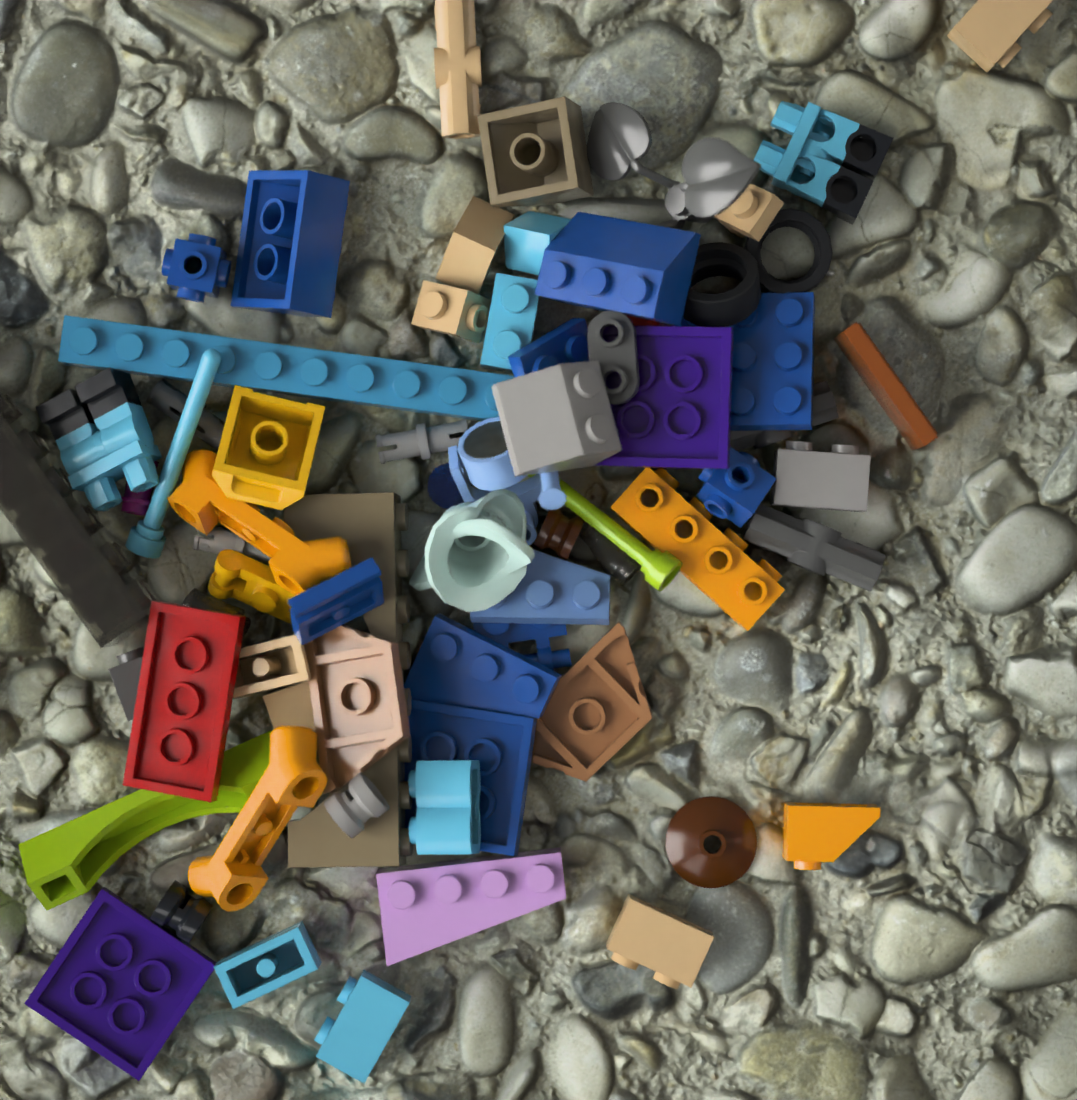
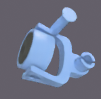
(486, 461)

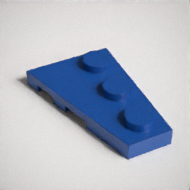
(478, 673)

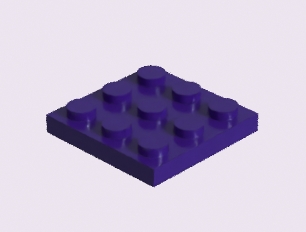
(681, 400)
(121, 983)

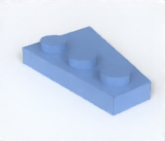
(553, 594)

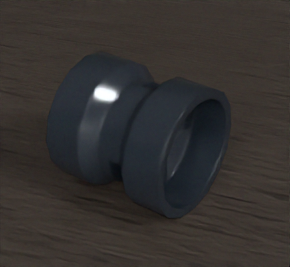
(181, 911)

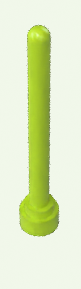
(657, 566)

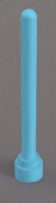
(148, 537)

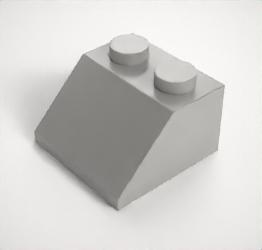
(557, 418)

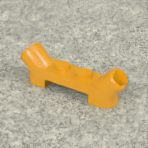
(293, 562)
(289, 781)

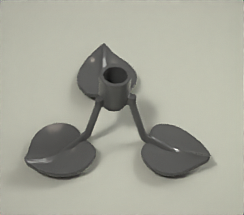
(712, 167)

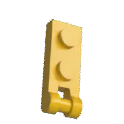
(250, 583)

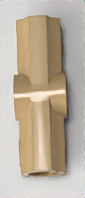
(457, 68)

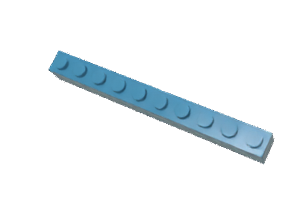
(281, 368)

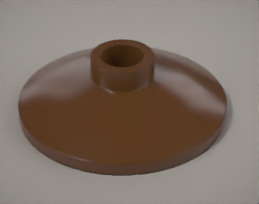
(693, 825)

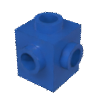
(208, 280)
(736, 490)

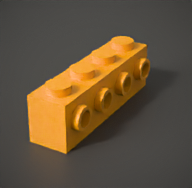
(709, 557)

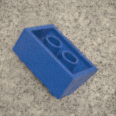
(290, 242)
(620, 267)

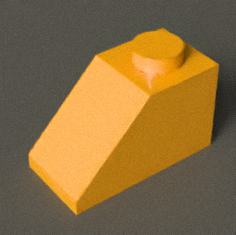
(823, 830)

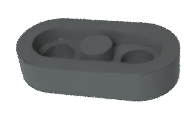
(616, 356)

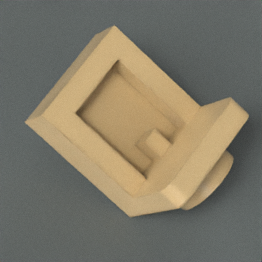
(751, 213)
(451, 311)

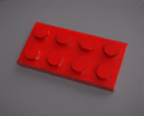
(184, 701)

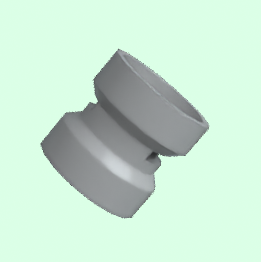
(356, 805)

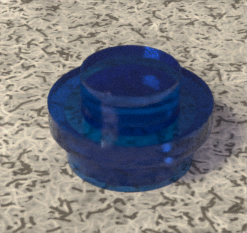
(443, 488)

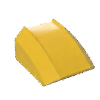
(267, 448)

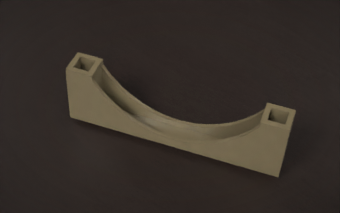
(372, 529)

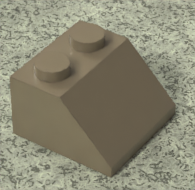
(535, 154)

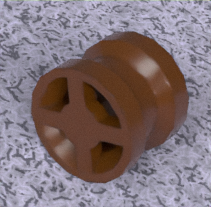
(559, 533)

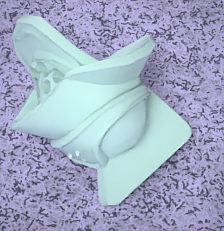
(476, 552)

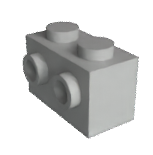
(820, 478)

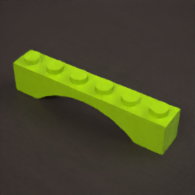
(77, 853)

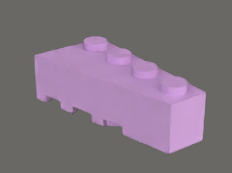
(459, 897)

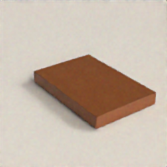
(886, 386)

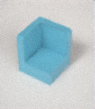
(527, 239)

